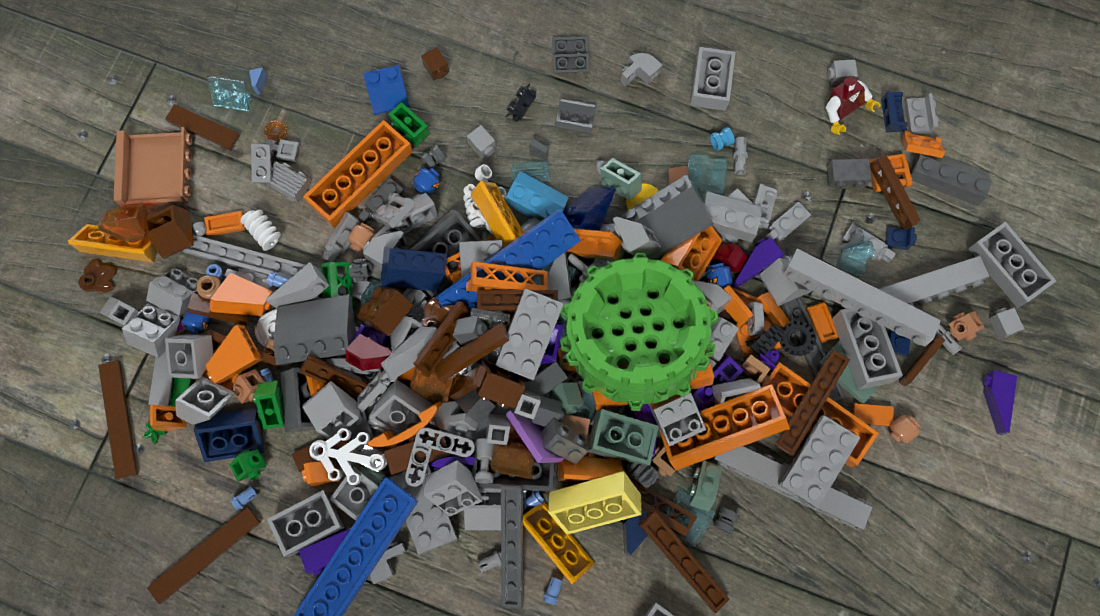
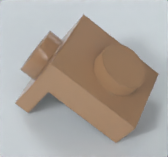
(663, 468)

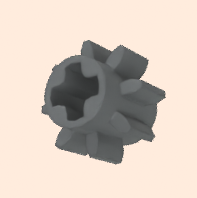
(360, 270)

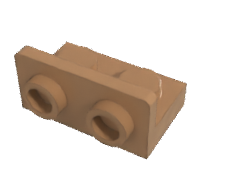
(755, 369)

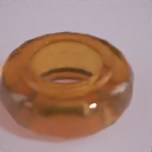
(275, 124)

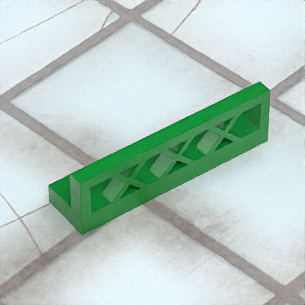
(330, 272)

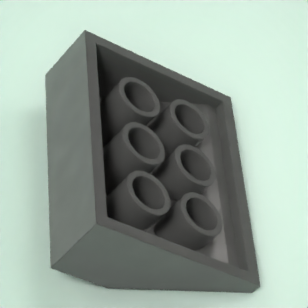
(672, 215)
(445, 239)
(313, 328)

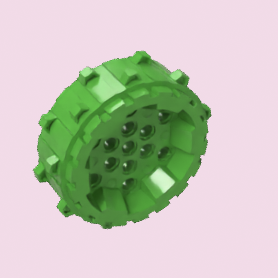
(631, 284)

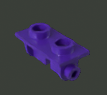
(769, 359)

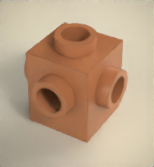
(966, 326)
(246, 385)

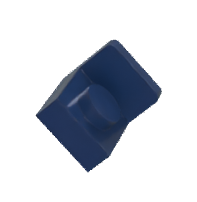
(900, 238)
(899, 343)

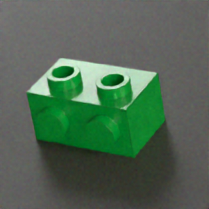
(411, 126)
(269, 404)

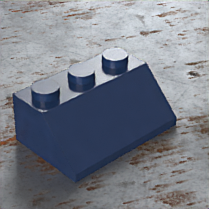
(412, 269)
(229, 434)

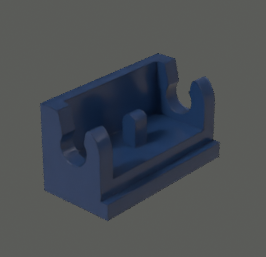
(893, 112)

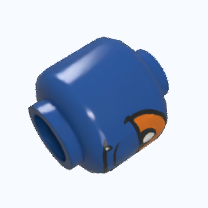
(426, 181)
(719, 275)
(195, 323)

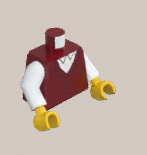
(845, 100)

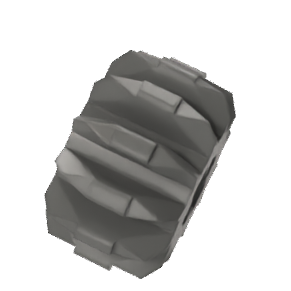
(644, 474)

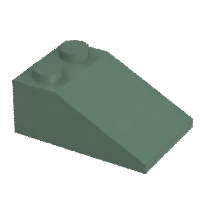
(622, 437)

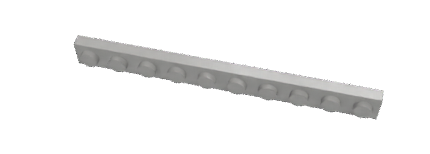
(257, 261)

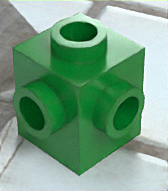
(248, 465)

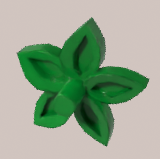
(153, 433)

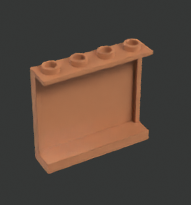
(152, 168)

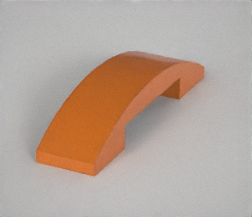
(387, 437)

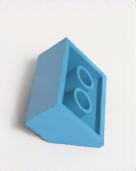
(534, 197)

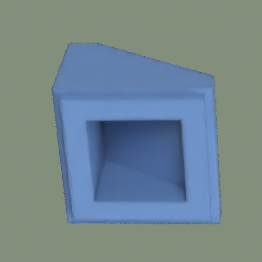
(258, 79)

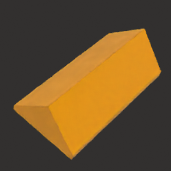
(497, 212)
(98, 242)
(560, 547)

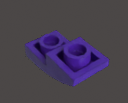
(442, 462)

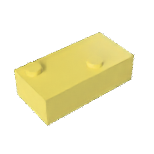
(595, 503)

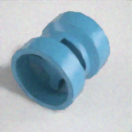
(722, 138)

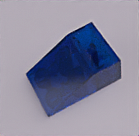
(590, 209)

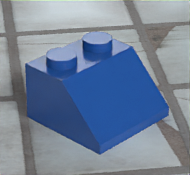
(385, 89)

